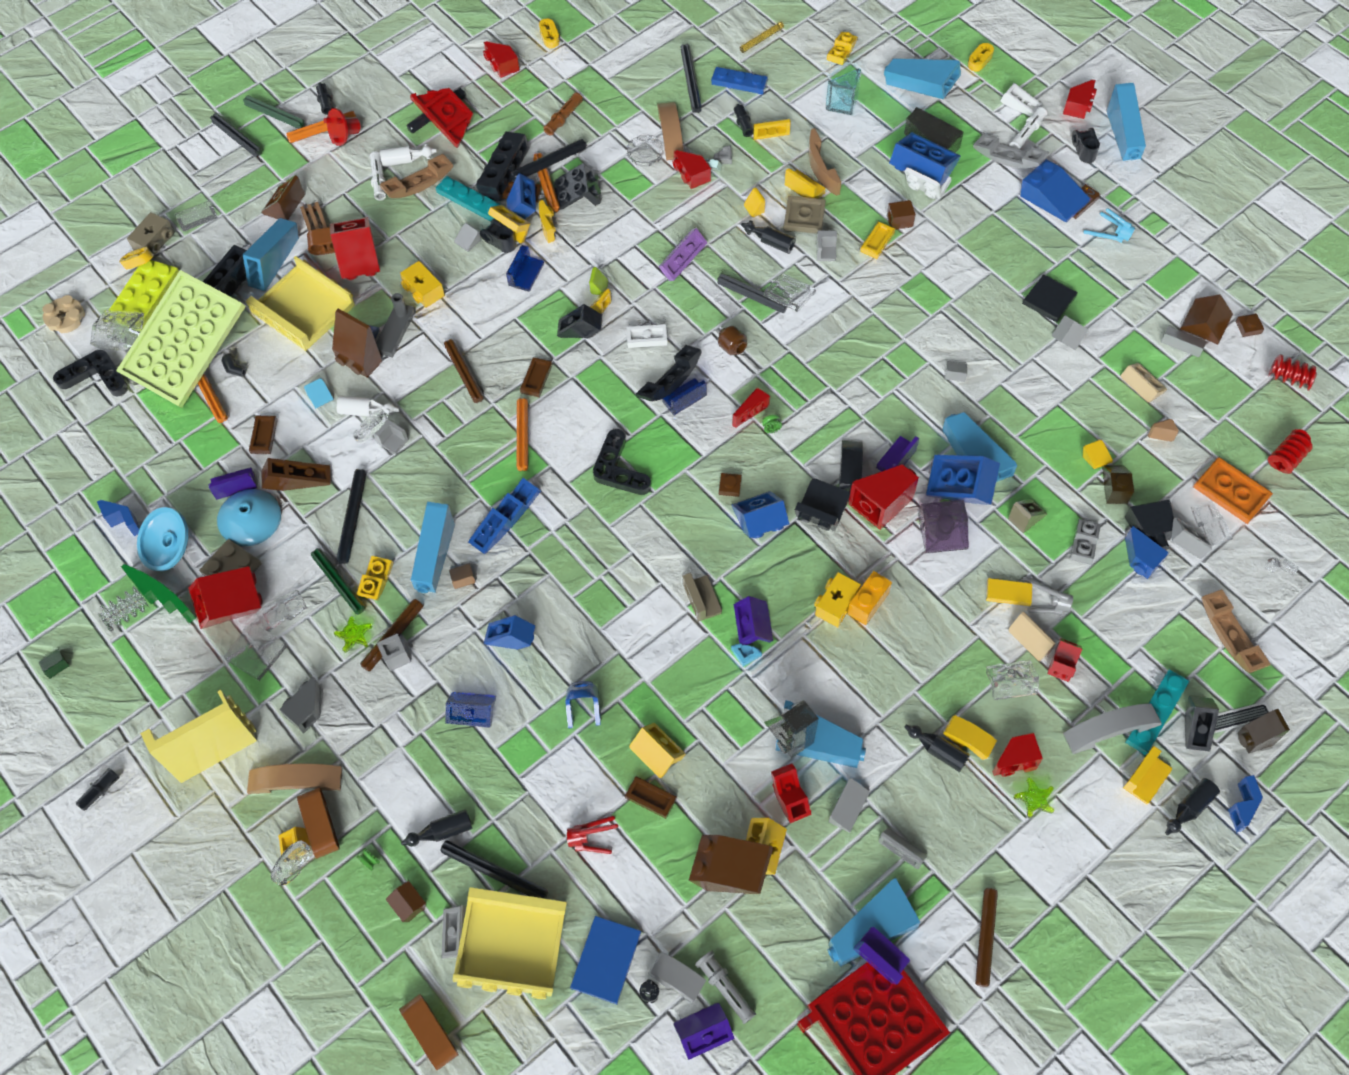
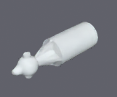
(404, 155)
(362, 406)

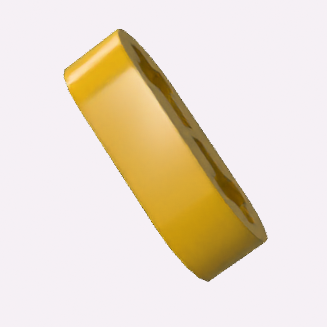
(551, 32)
(978, 55)
(136, 258)

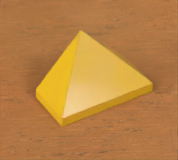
(771, 129)

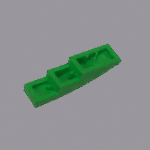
(155, 590)

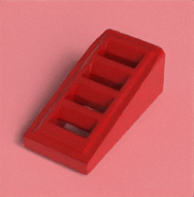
(751, 406)

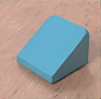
(318, 393)

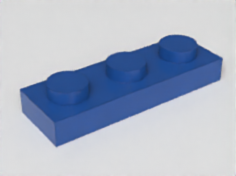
(739, 80)

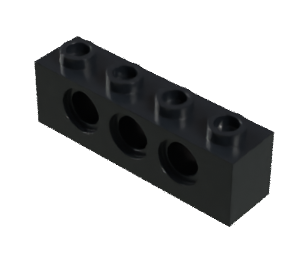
(504, 160)
(228, 272)

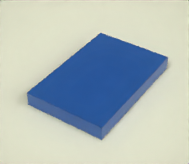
(606, 960)

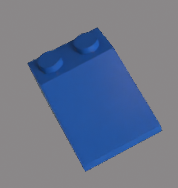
(1053, 191)
(963, 478)

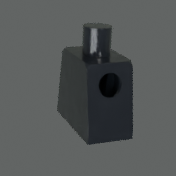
(1153, 520)

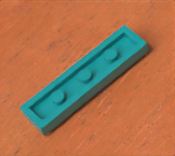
(466, 197)
(1163, 702)

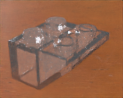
(116, 330)

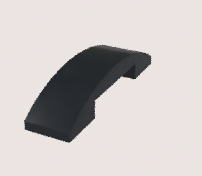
(685, 363)

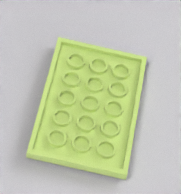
(181, 338)

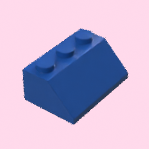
(924, 157)

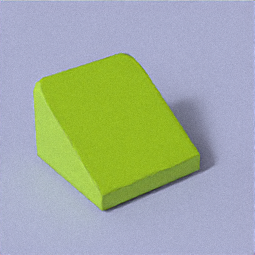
(597, 282)

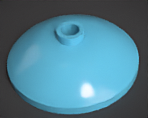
(253, 525)
(162, 539)

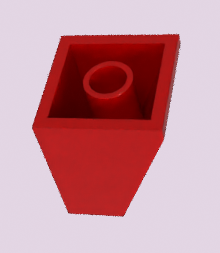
(354, 248)
(883, 494)
(225, 596)

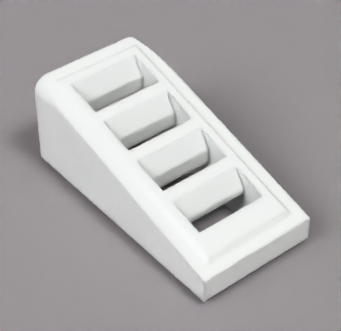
(1016, 97)

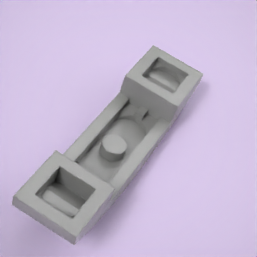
(992, 149)
(1110, 725)

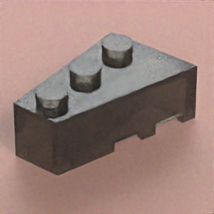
(933, 129)
(794, 728)

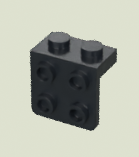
(577, 184)
(822, 505)

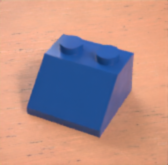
(761, 514)

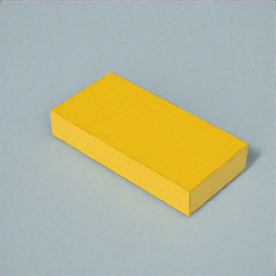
(877, 240)
(1009, 592)

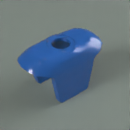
(582, 689)

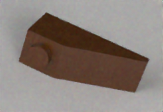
(292, 475)

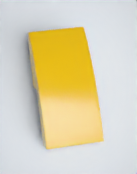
(842, 48)
(546, 221)
(376, 577)
(967, 734)

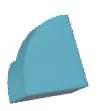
(745, 653)

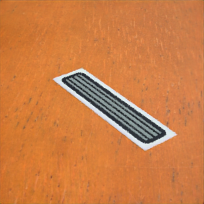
(1240, 716)

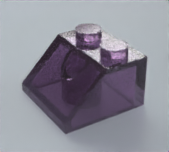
(944, 526)

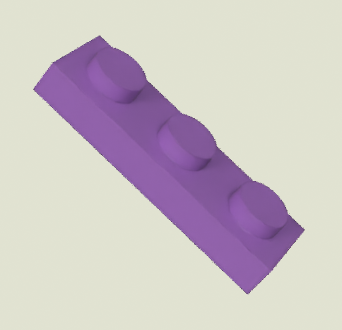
(682, 254)

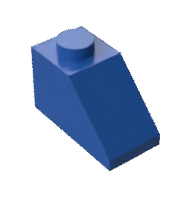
(522, 197)
(1143, 553)
(510, 633)

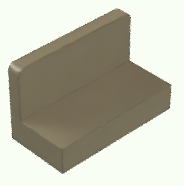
(701, 597)

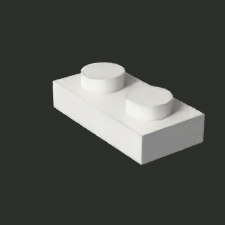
(646, 336)

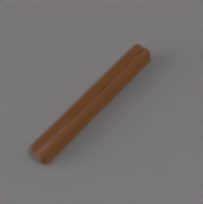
(463, 371)
(397, 627)
(986, 937)

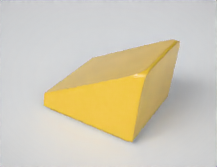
(755, 203)
(602, 301)
(1096, 454)
(291, 836)

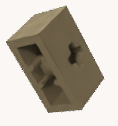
(151, 233)

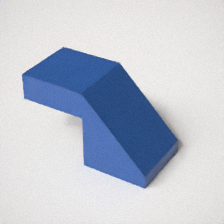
(116, 514)
(1243, 812)

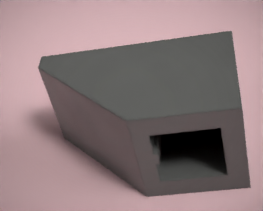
(303, 706)

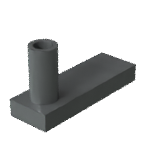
(395, 326)

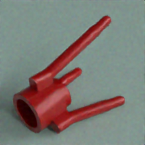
(579, 835)

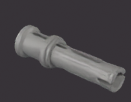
(715, 978)

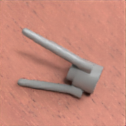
(1060, 600)

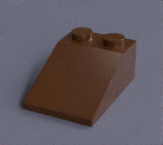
(354, 344)
(730, 865)

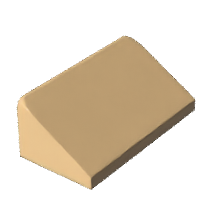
(1143, 382)
(1031, 636)

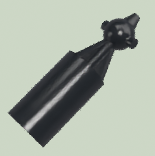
(771, 237)
(940, 747)
(1193, 804)
(441, 829)

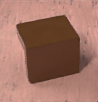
(901, 214)

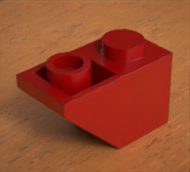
(501, 58)
(1079, 99)
(692, 167)
(1019, 754)

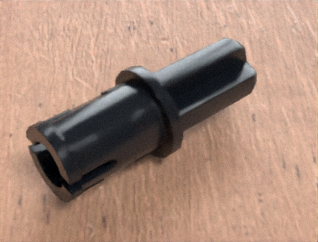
(324, 98)
(743, 120)
(97, 789)
(649, 991)

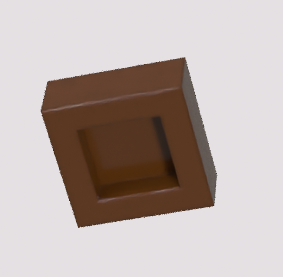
(1249, 325)
(730, 484)

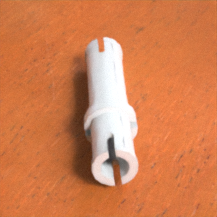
(1032, 124)
(375, 159)

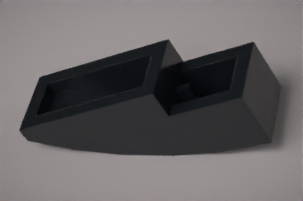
(850, 463)

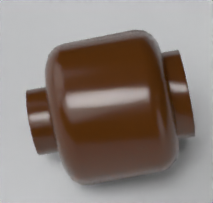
(732, 340)

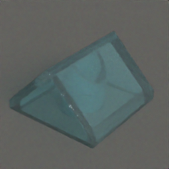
(843, 92)

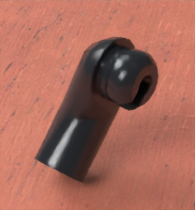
(230, 367)

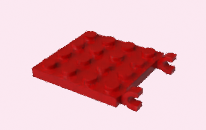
(876, 1022)

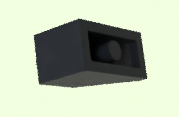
(580, 323)
(1200, 723)

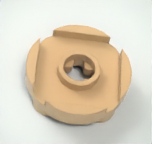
(54, 310)

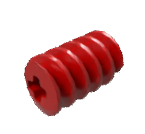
(1293, 371)
(1291, 451)

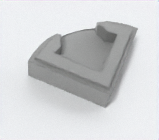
(724, 156)

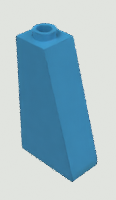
(923, 75)
(1126, 121)
(269, 253)
(971, 440)
(432, 547)
(833, 744)
(887, 912)

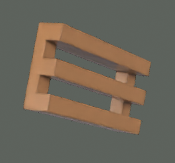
(311, 209)

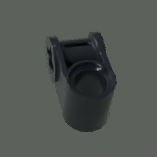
(1086, 144)
(499, 236)

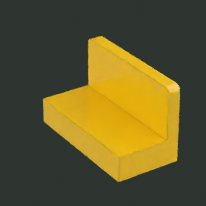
(803, 184)
(511, 220)
(656, 749)
(1148, 776)

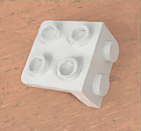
(921, 182)

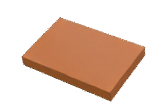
(1232, 490)

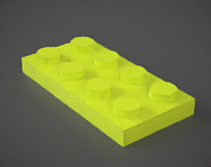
(145, 289)

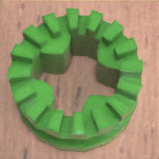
(771, 423)
(367, 859)

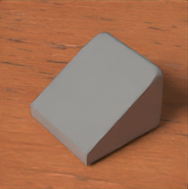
(467, 237)
(956, 371)

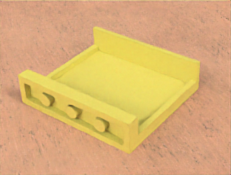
(302, 304)
(202, 740)
(509, 943)

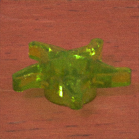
(353, 634)
(1035, 798)

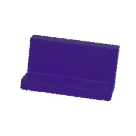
(898, 453)
(232, 483)
(752, 620)
(882, 955)
(703, 1030)

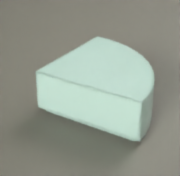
(714, 164)

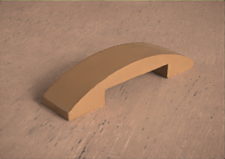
(670, 129)
(827, 178)
(418, 181)
(1231, 633)
(294, 777)

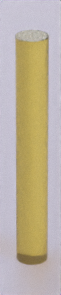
(753, 42)

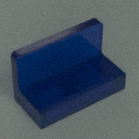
(524, 270)
(685, 396)
(469, 709)

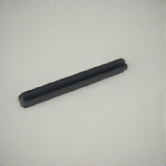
(690, 78)
(550, 159)
(351, 516)
(493, 870)

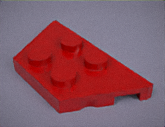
(445, 112)

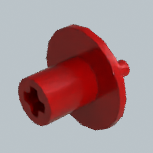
(340, 127)

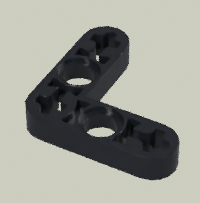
(98, 367)
(614, 471)

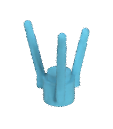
(1124, 228)

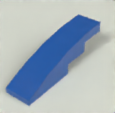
(505, 516)

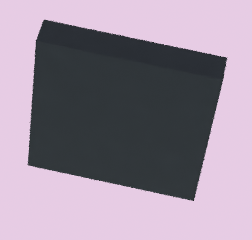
(1050, 298)

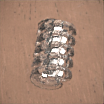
(123, 609)

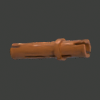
(558, 119)

